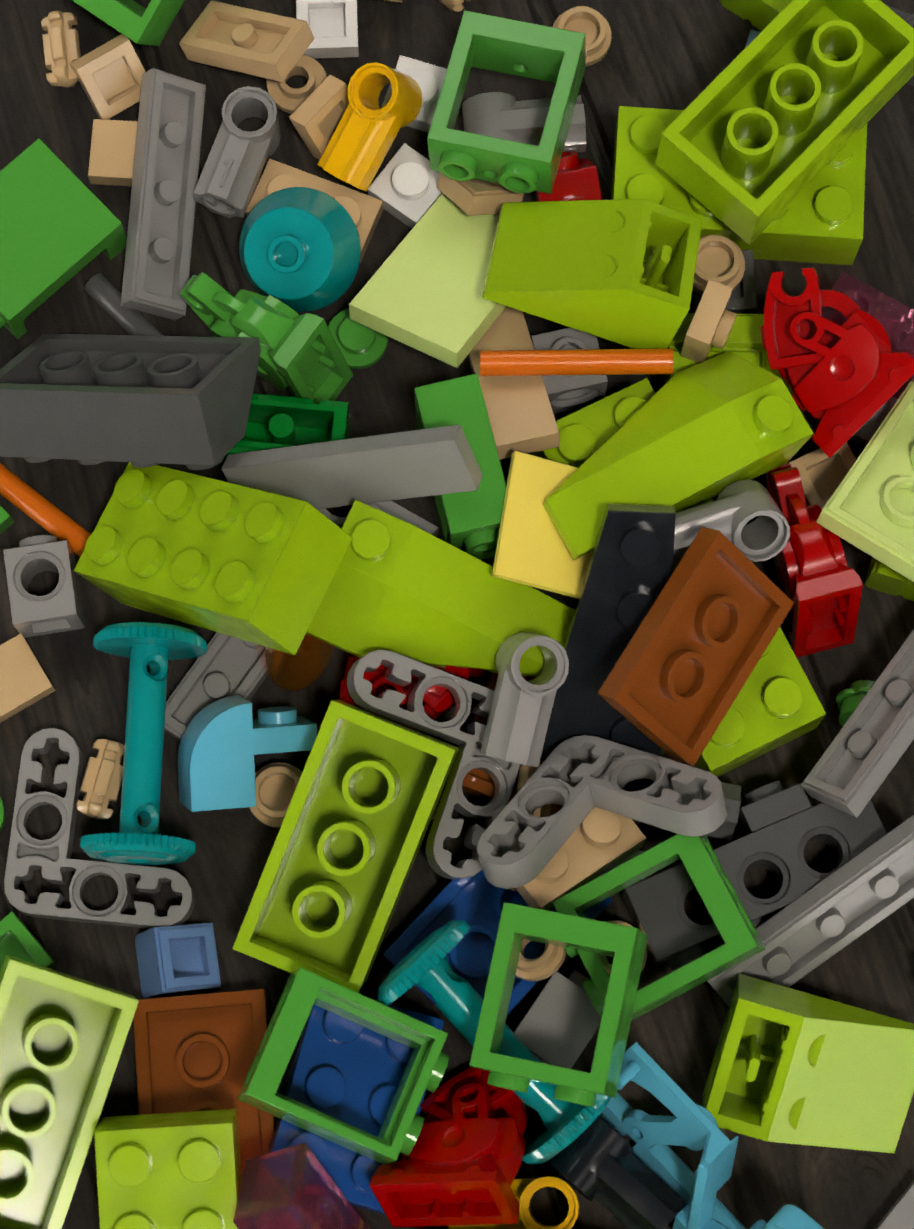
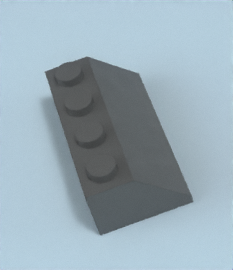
(128, 399)

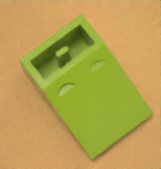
(597, 266)
(810, 1070)

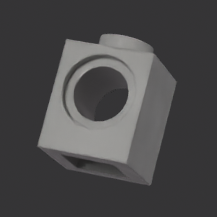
(570, 391)
(51, 612)
(560, 1021)

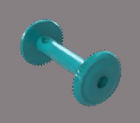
(144, 742)
(462, 1007)

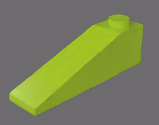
(683, 446)
(428, 600)

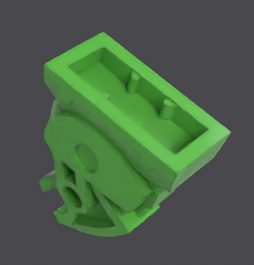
(294, 347)

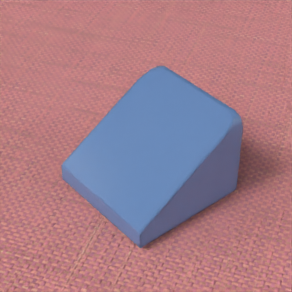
(177, 960)

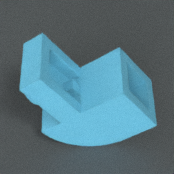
(220, 749)

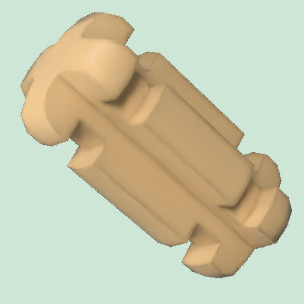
(60, 47)
(102, 780)

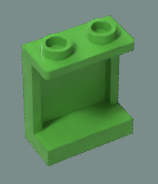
(47, 232)

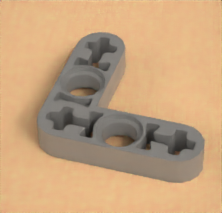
(468, 757)
(678, 801)
(55, 854)

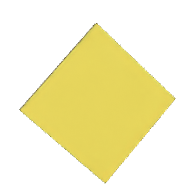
(528, 541)

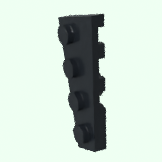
(619, 588)

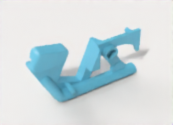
(694, 1129)

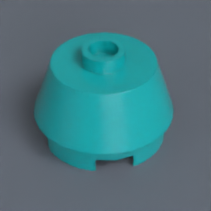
(300, 248)

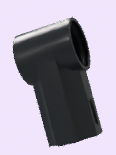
(604, 1169)

